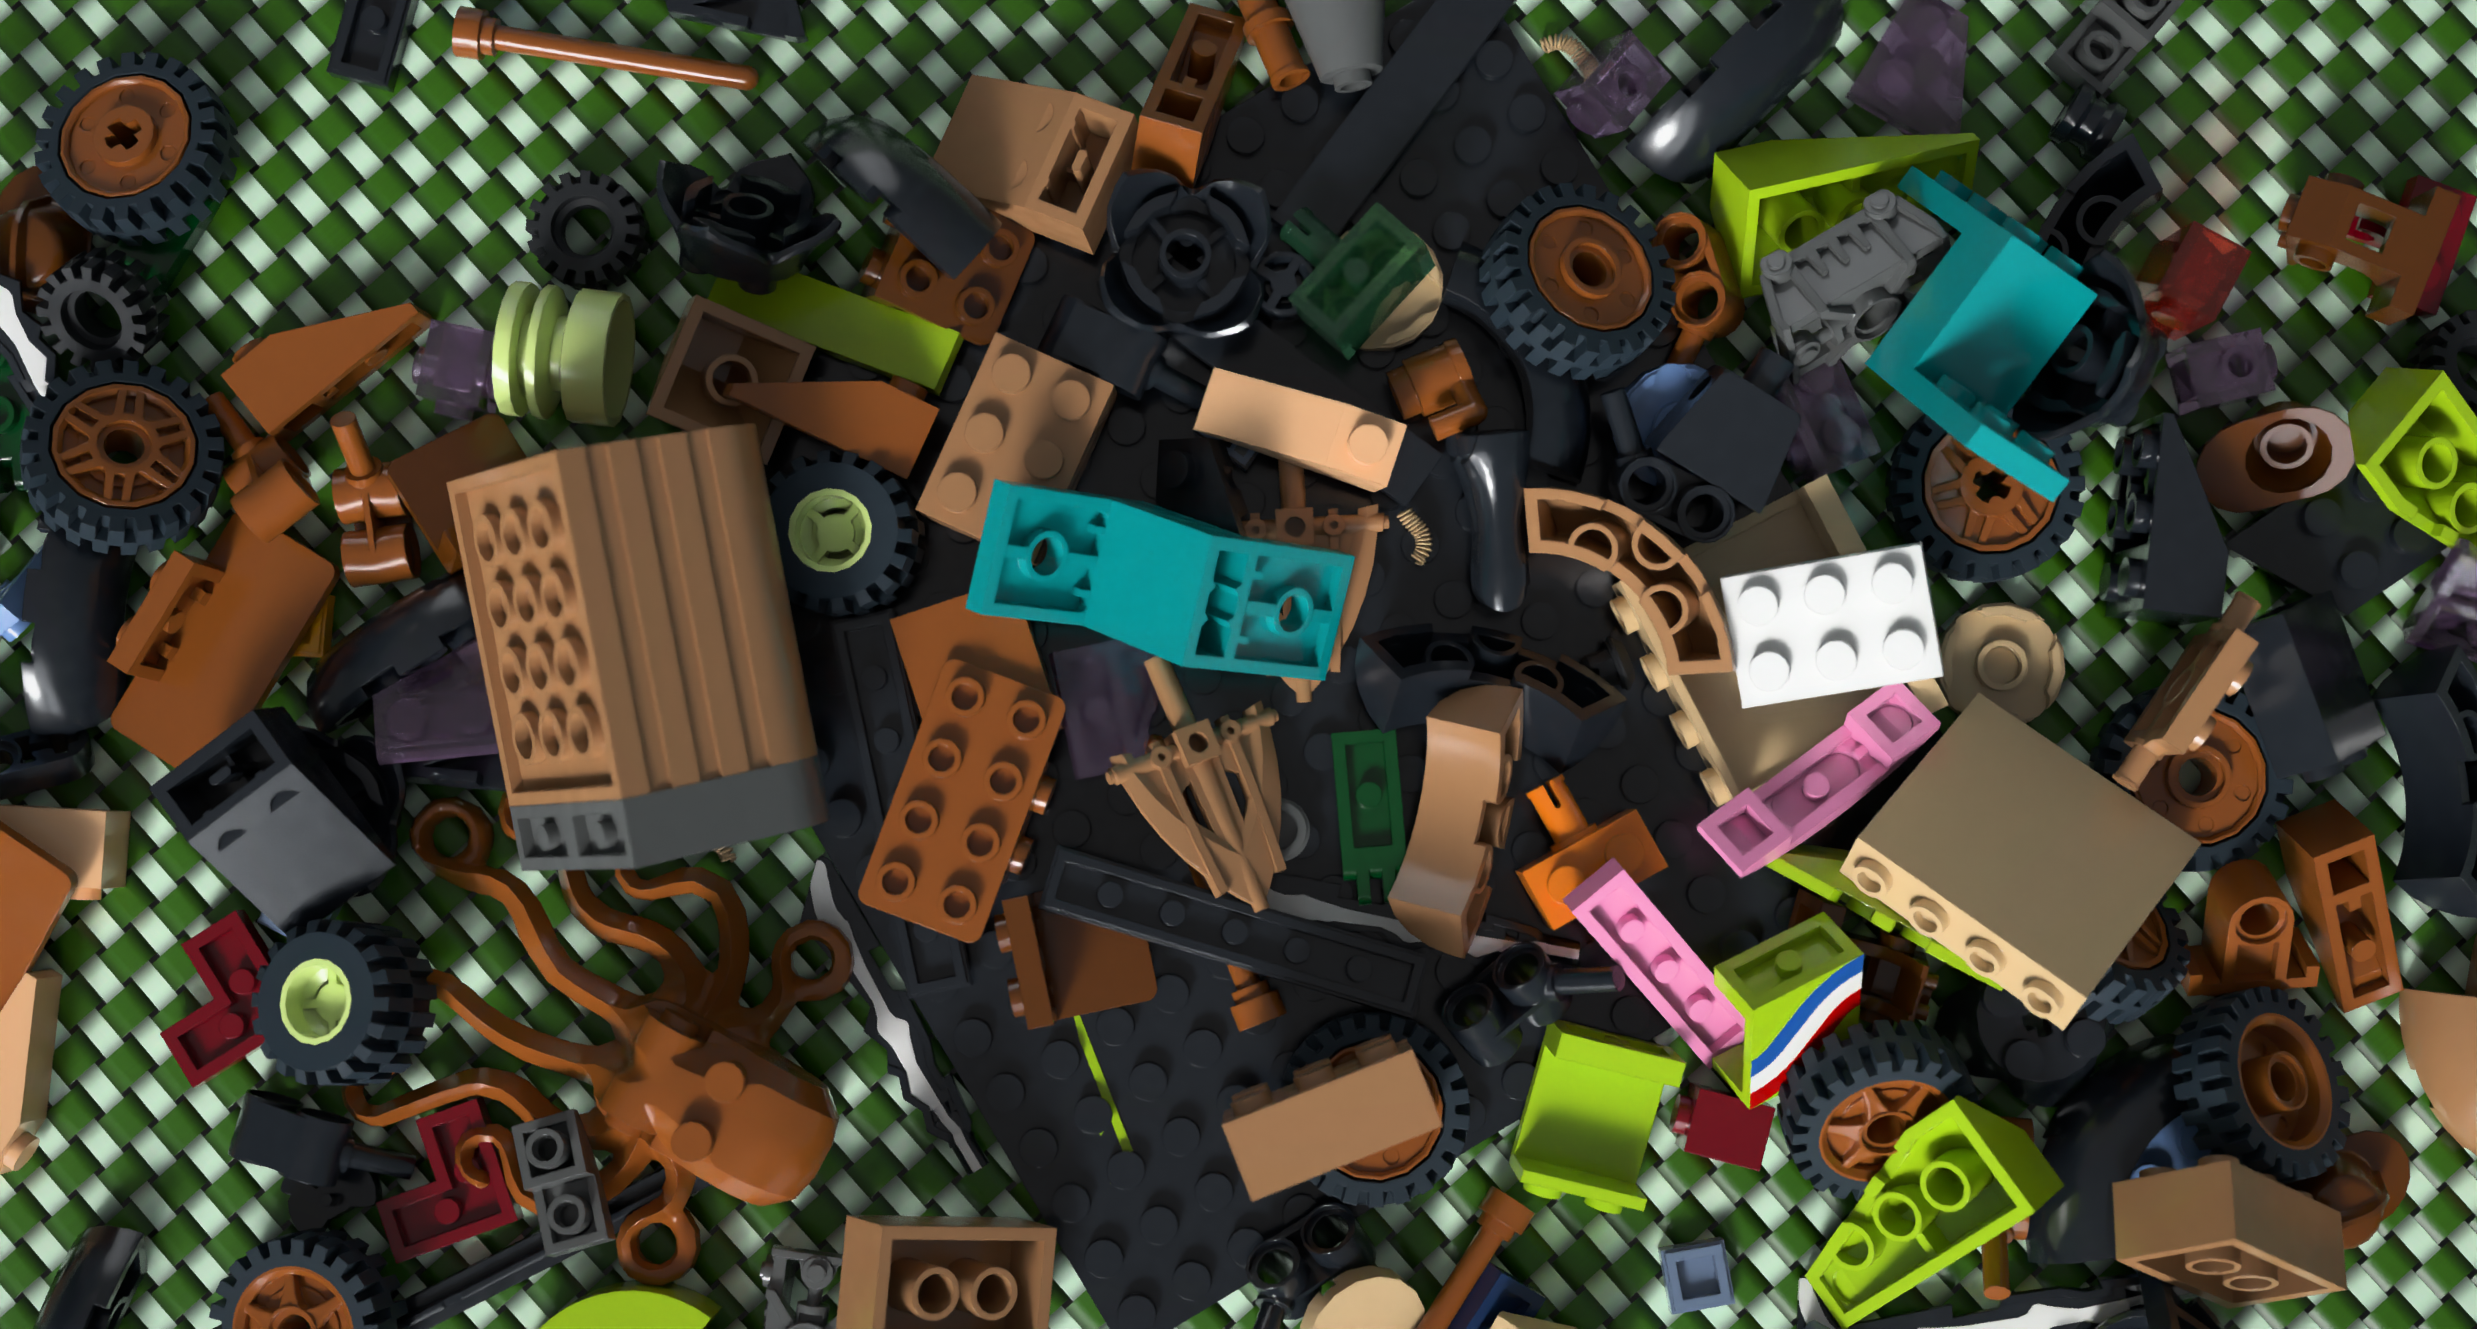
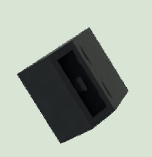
(2166, 541)
(274, 820)

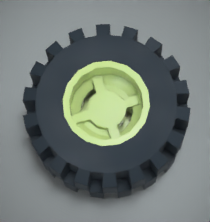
(844, 533)
(343, 1003)

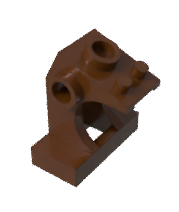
(2317, 228)
(1894, 972)

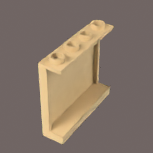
(1756, 742)
(2019, 859)

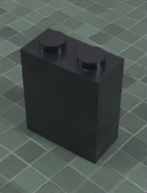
(2309, 690)

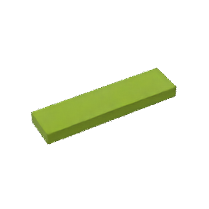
(850, 328)

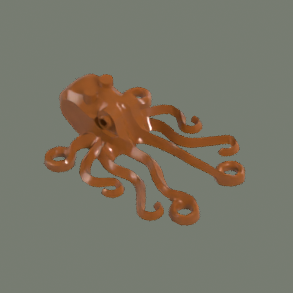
(688, 1063)

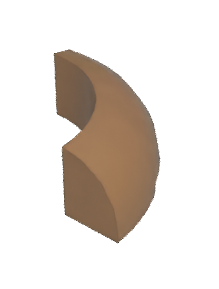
(1647, 561)
(1460, 816)
(2442, 1048)

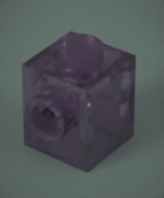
(1612, 86)
(456, 370)
(2222, 371)

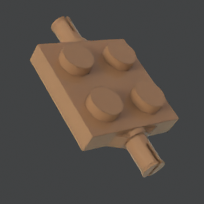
(2183, 704)

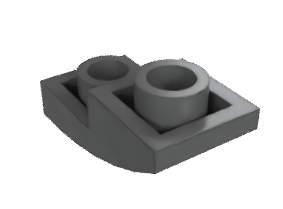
(2109, 41)
(565, 1182)

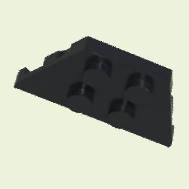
(2335, 543)

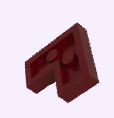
(221, 1030)
(450, 1206)

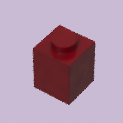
(1721, 1126)

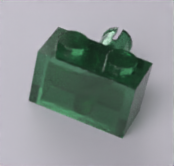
(1355, 277)

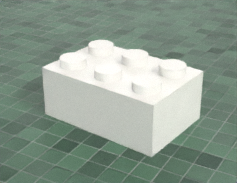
(1832, 625)

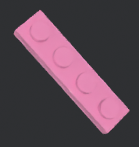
(1657, 960)

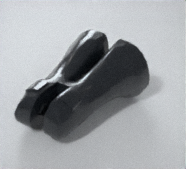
(1493, 478)

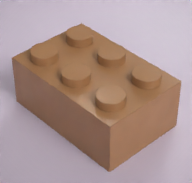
(1021, 424)
(1328, 1116)
(2228, 1233)
(945, 1273)

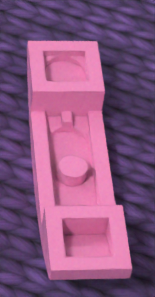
(1822, 782)

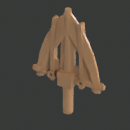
(1347, 533)
(1236, 851)

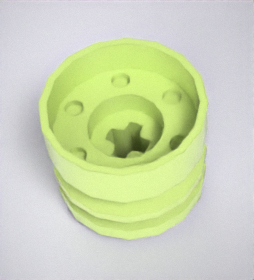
(564, 354)

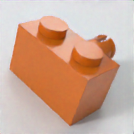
(1582, 850)

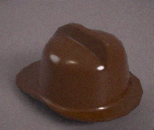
(36, 235)
(2275, 457)
(2362, 1184)

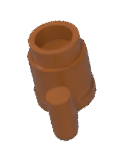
(1437, 381)

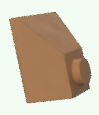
(717, 349)

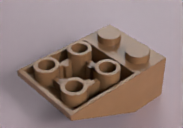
(1040, 156)

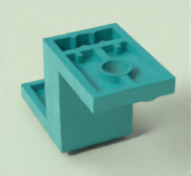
(1983, 329)
(1160, 581)

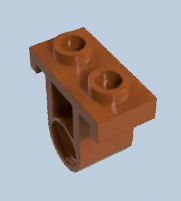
(2248, 936)

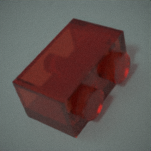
(2189, 278)

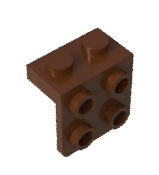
(971, 302)
(423, 475)
(1069, 964)

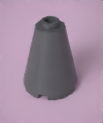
(1342, 39)

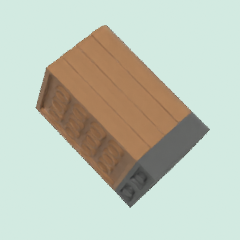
(639, 650)

